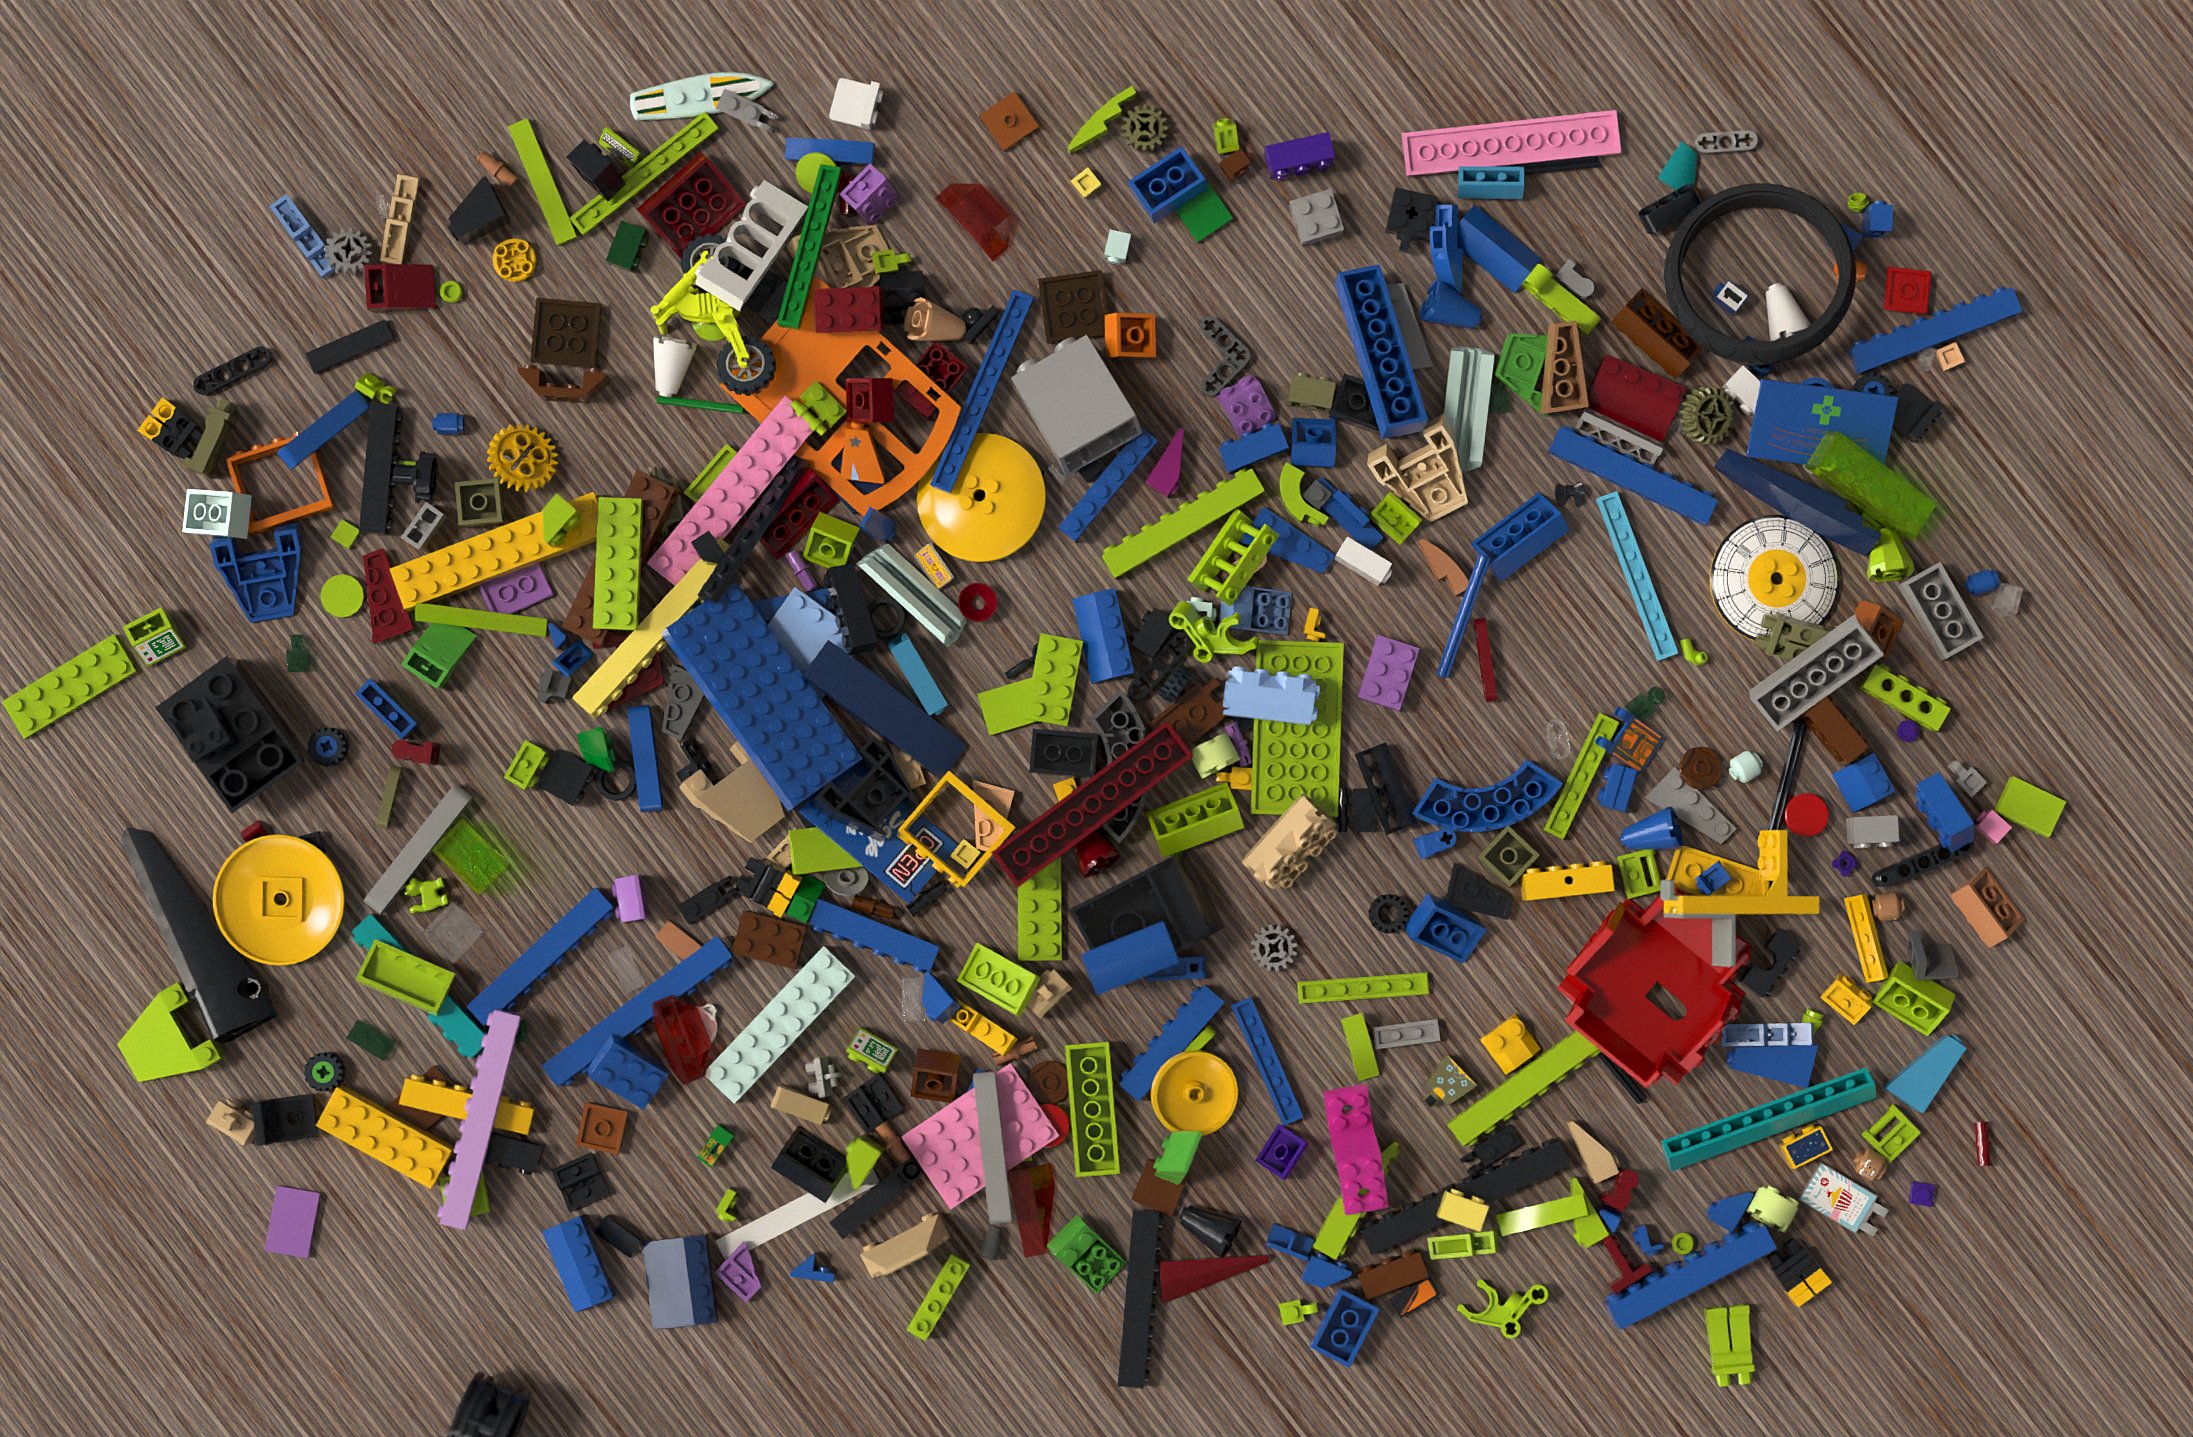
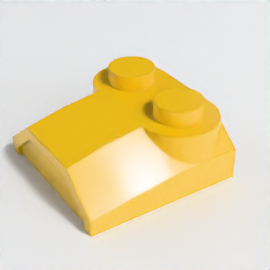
(1510, 1044)

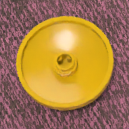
(1194, 1092)

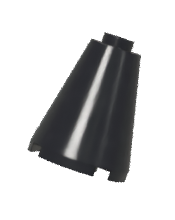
(1211, 1228)

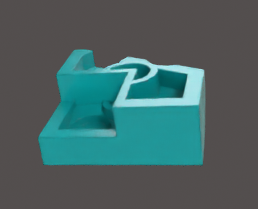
(1680, 168)

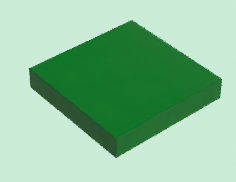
(1204, 214)

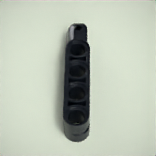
(1891, 873)
(876, 1198)

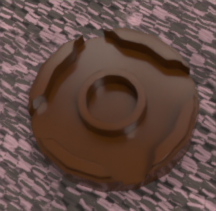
(1700, 768)
(1048, 1082)

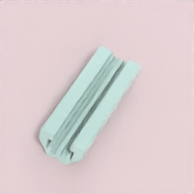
(1468, 401)
(914, 593)

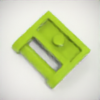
(1633, 875)
(1896, 1139)

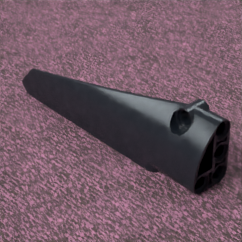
(204, 958)

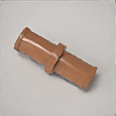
(497, 169)
(1017, 1050)
(893, 1142)

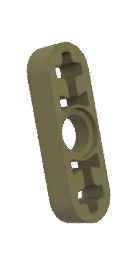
(389, 797)

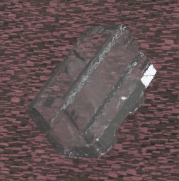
(912, 999)

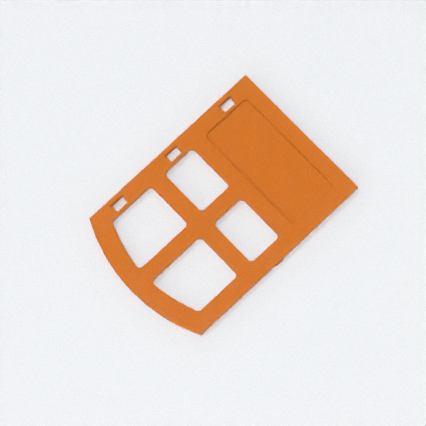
(821, 357)

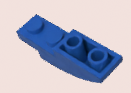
(1444, 251)

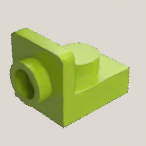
(1225, 135)
(727, 1202)

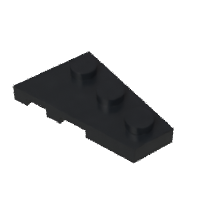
(1475, 895)

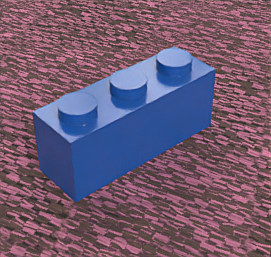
(1253, 447)
(387, 709)

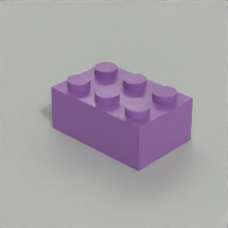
(1388, 673)

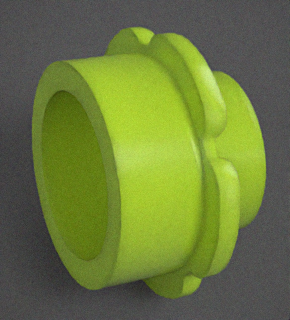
(1857, 202)

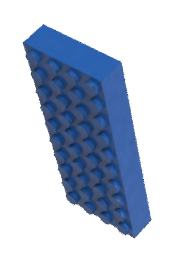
(761, 696)

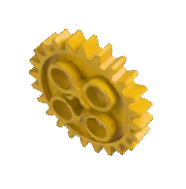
(538, 470)

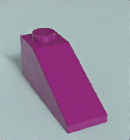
(1167, 471)

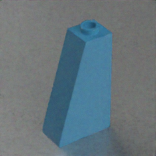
(917, 674)
(1925, 1075)

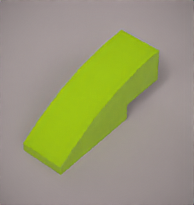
(1360, 1046)
(1463, 1244)

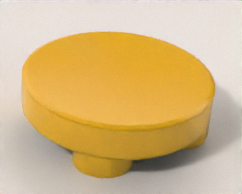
(514, 260)

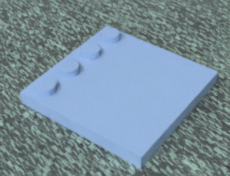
(804, 629)

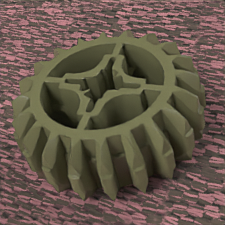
(1704, 428)

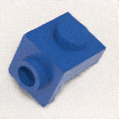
(1713, 878)
(1641, 1237)

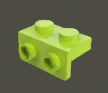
(1395, 518)
(526, 765)

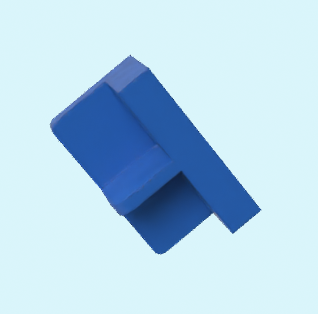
(1289, 1242)

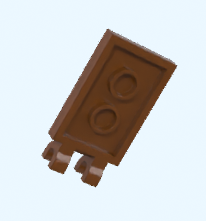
(1193, 713)

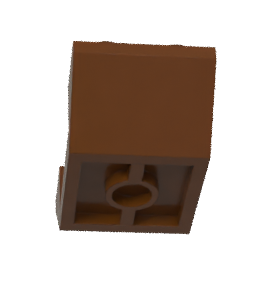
(593, 383)

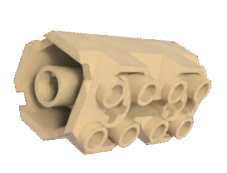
(1283, 849)

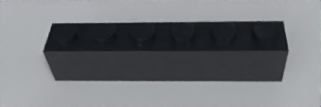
(379, 467)

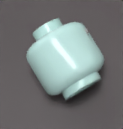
(1745, 766)

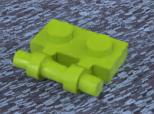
(822, 404)

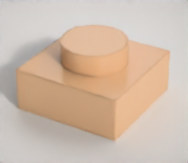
(1949, 356)

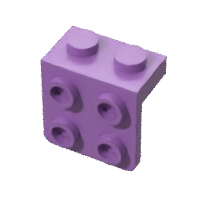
(1246, 405)

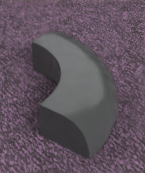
(1119, 731)

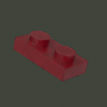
(845, 208)

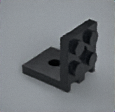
(272, 1120)

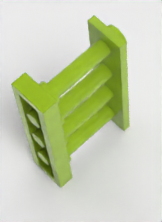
(1221, 549)

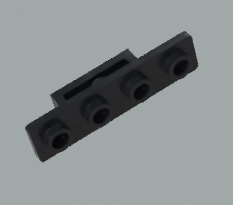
(697, 761)

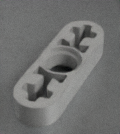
(1731, 135)

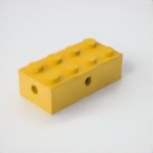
(1580, 881)

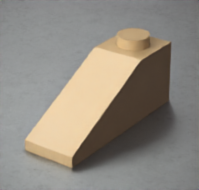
(1596, 1158)

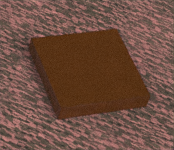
(1157, 1192)

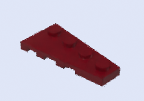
(386, 610)

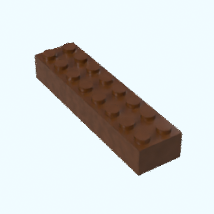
(657, 504)

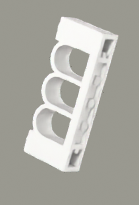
(728, 285)

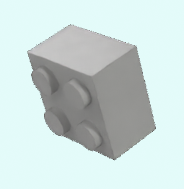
(1316, 217)
(1873, 829)

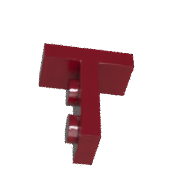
(1623, 1264)

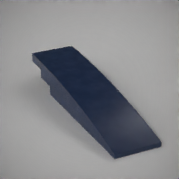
(1799, 501)
(884, 710)

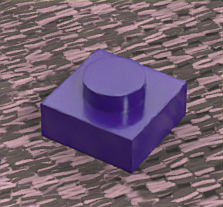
(1921, 1194)

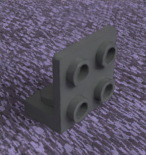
(1932, 960)

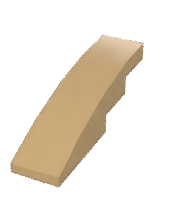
(400, 219)

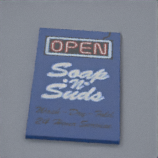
(891, 857)

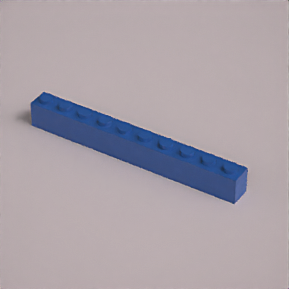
(638, 1010)

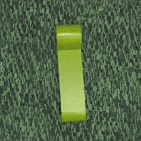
(1559, 300)

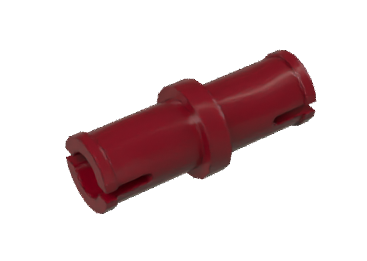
(1982, 1144)

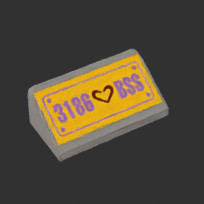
(933, 566)

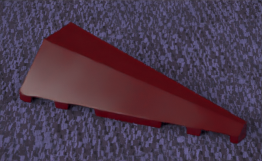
(1189, 1275)

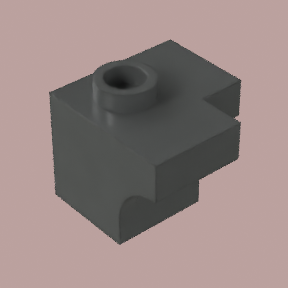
(553, 685)

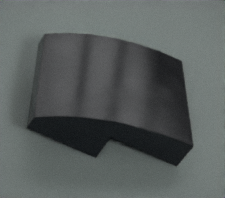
(874, 1102)
(580, 1182)

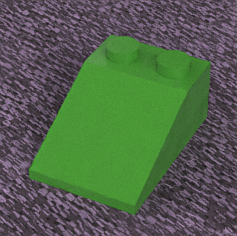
(1177, 1155)

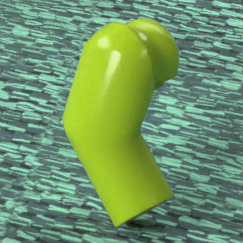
(1691, 654)

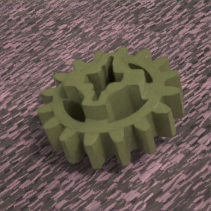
(1150, 121)

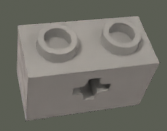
(424, 527)

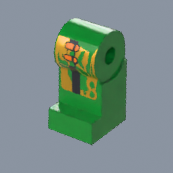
(715, 1145)

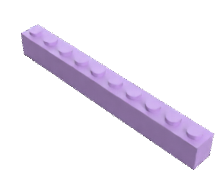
(480, 1118)

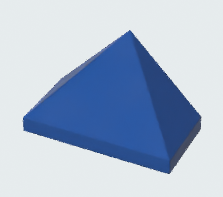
(573, 658)

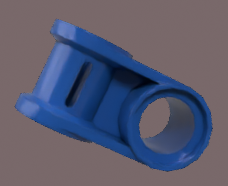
(1431, 844)

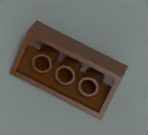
(1657, 333)

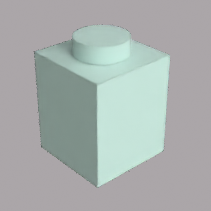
(1117, 247)

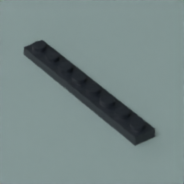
(753, 529)

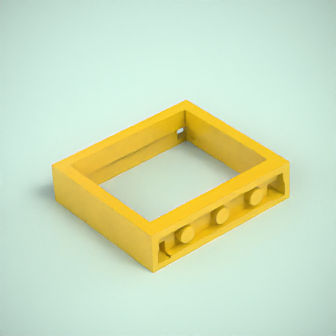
(924, 851)

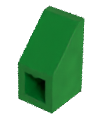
(596, 748)

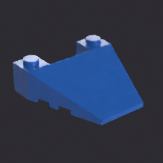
(264, 579)

